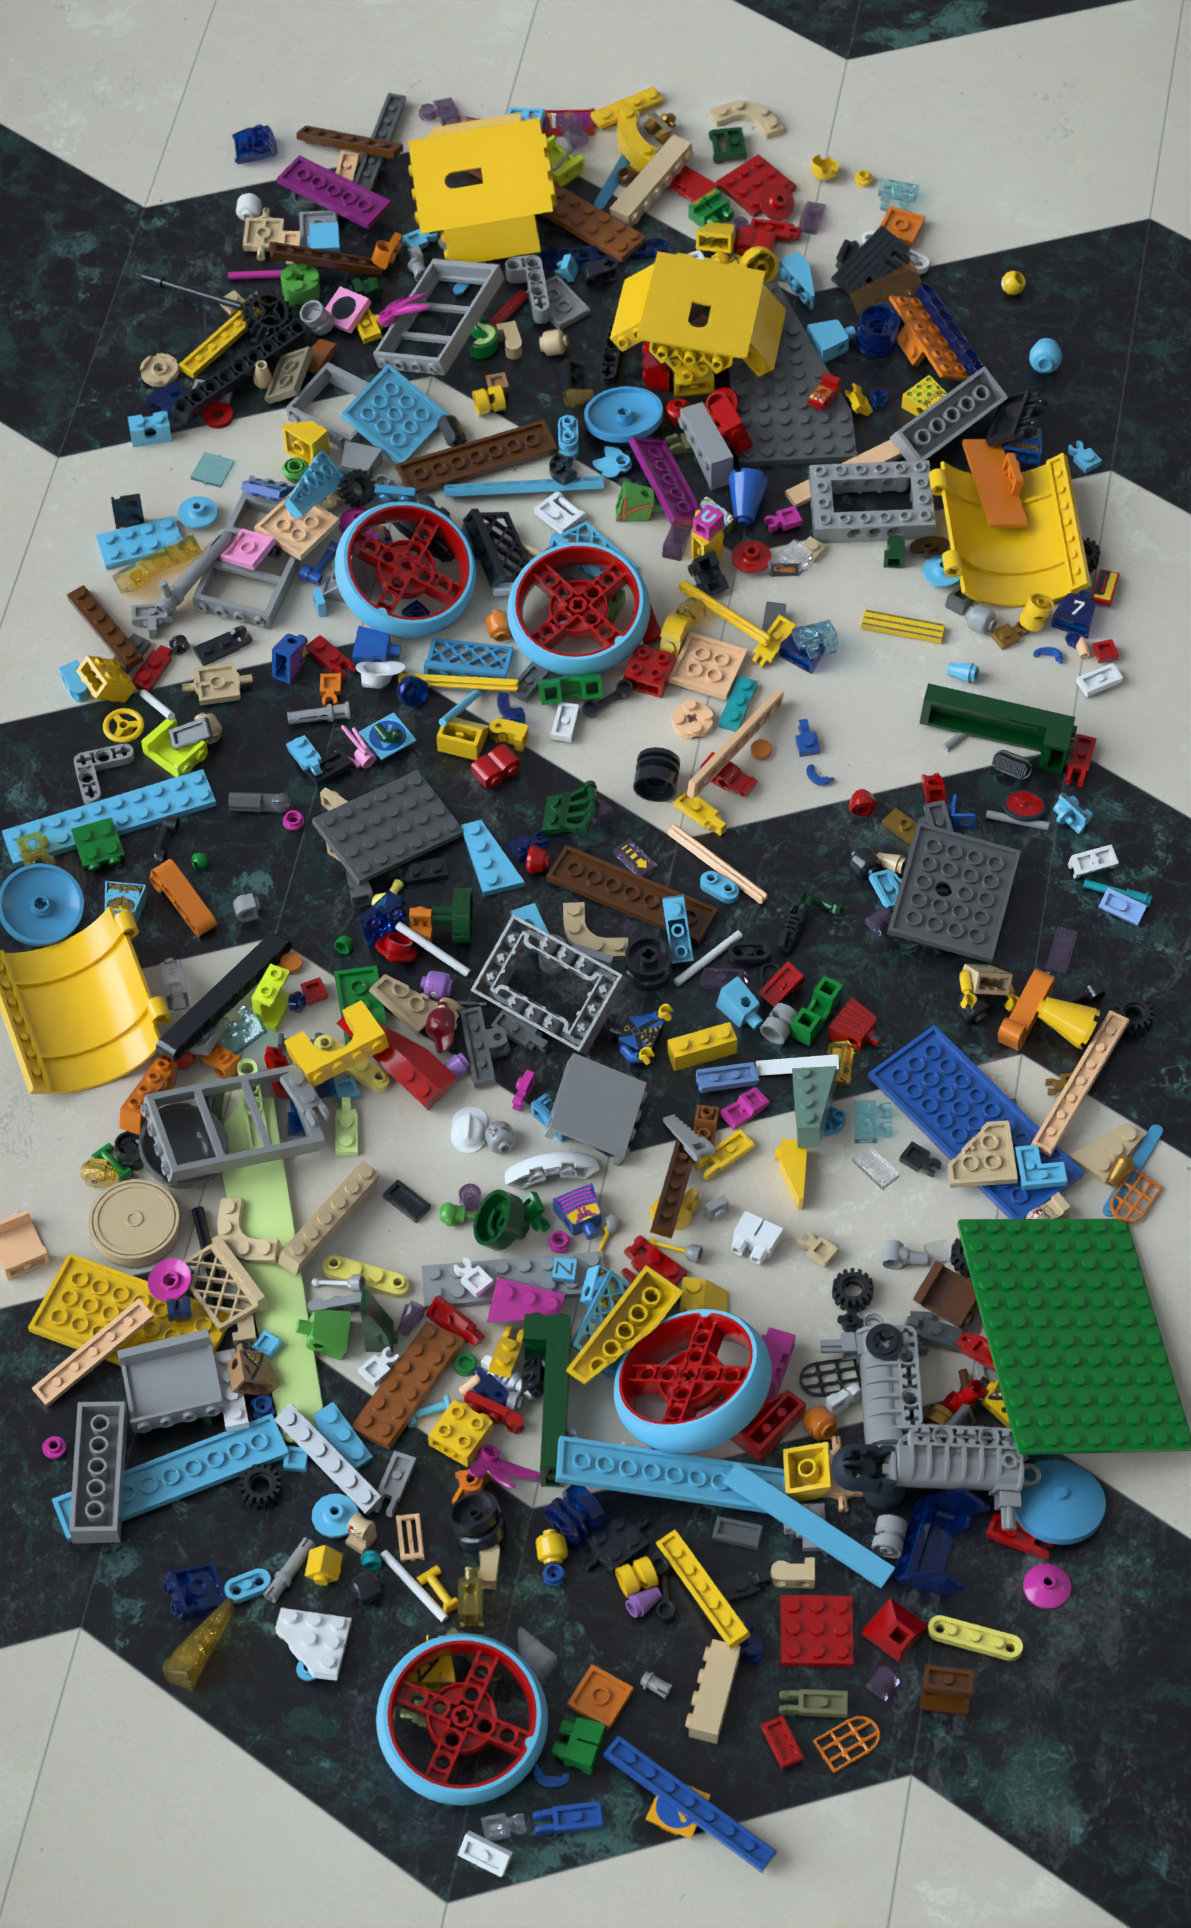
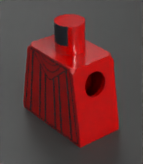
(855, 1025)

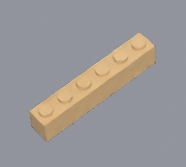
(652, 180)
(329, 1218)

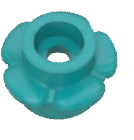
(371, 1560)

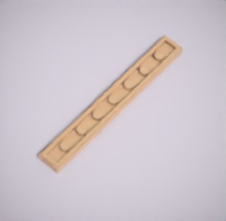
(884, 452)
(735, 744)
(1080, 1083)

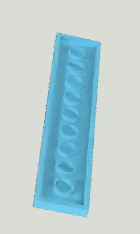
(128, 810)
(192, 1469)
(655, 1473)

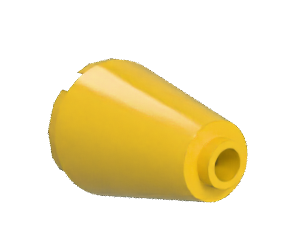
(1069, 1019)

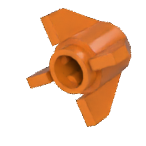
(469, 1483)

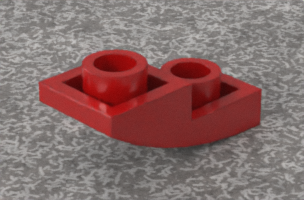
(653, 629)

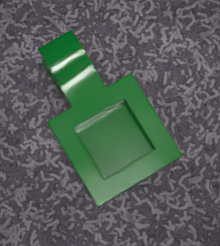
(533, 1210)

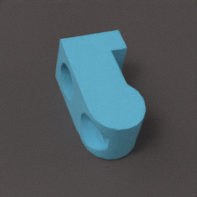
(73, 683)

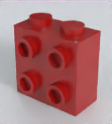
(730, 426)
(649, 670)

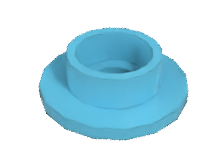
(197, 512)
(934, 573)
(333, 1525)

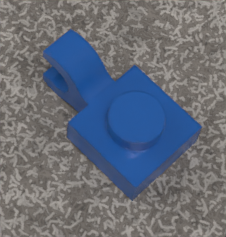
(806, 742)

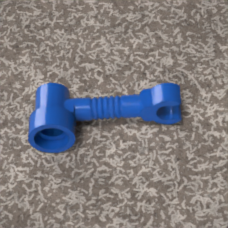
(314, 574)

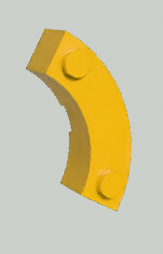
(630, 141)

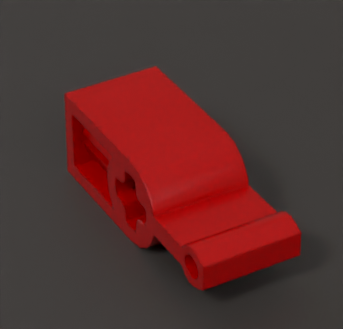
(732, 778)

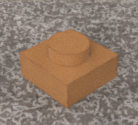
(498, 379)

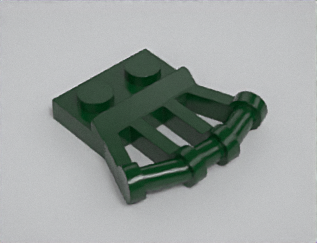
(560, 809)

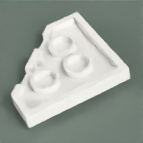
(315, 1640)

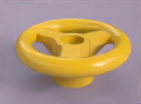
(124, 729)

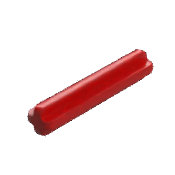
(509, 308)

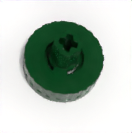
(458, 915)
(500, 1213)

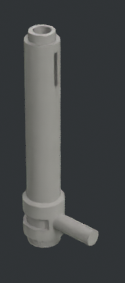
(175, 594)

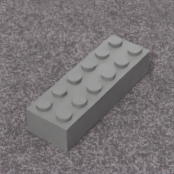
(949, 416)
(98, 1472)

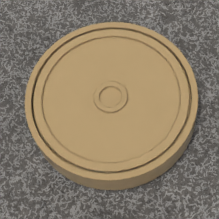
(134, 1223)

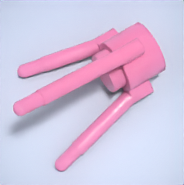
(363, 755)

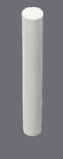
(157, 704)

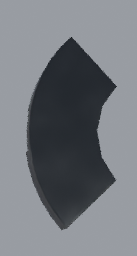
(561, 469)

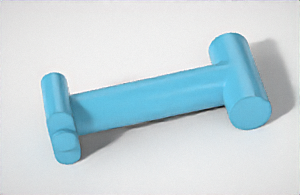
(431, 1409)

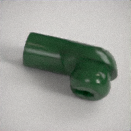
(388, 737)

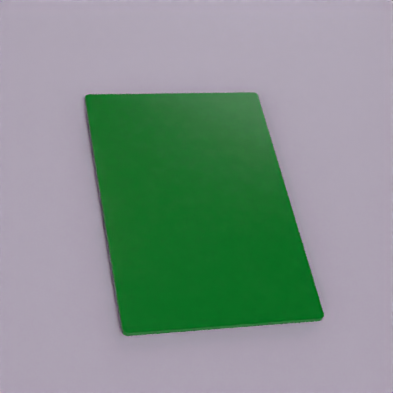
(1073, 1336)

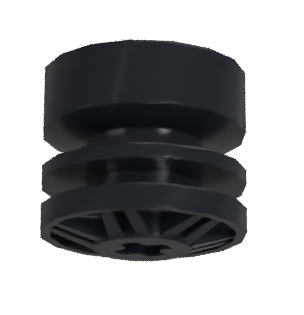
(656, 774)

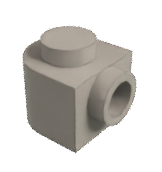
(246, 907)

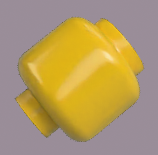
(551, 1547)

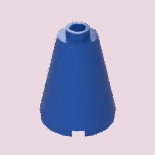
(746, 494)

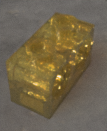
(31, 856)

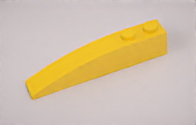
(629, 1321)

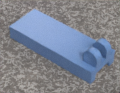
(726, 1077)

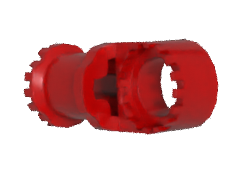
(967, 1396)

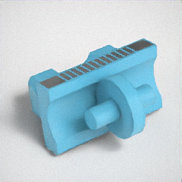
(1071, 813)

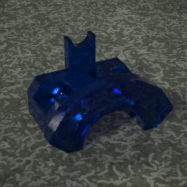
(507, 712)

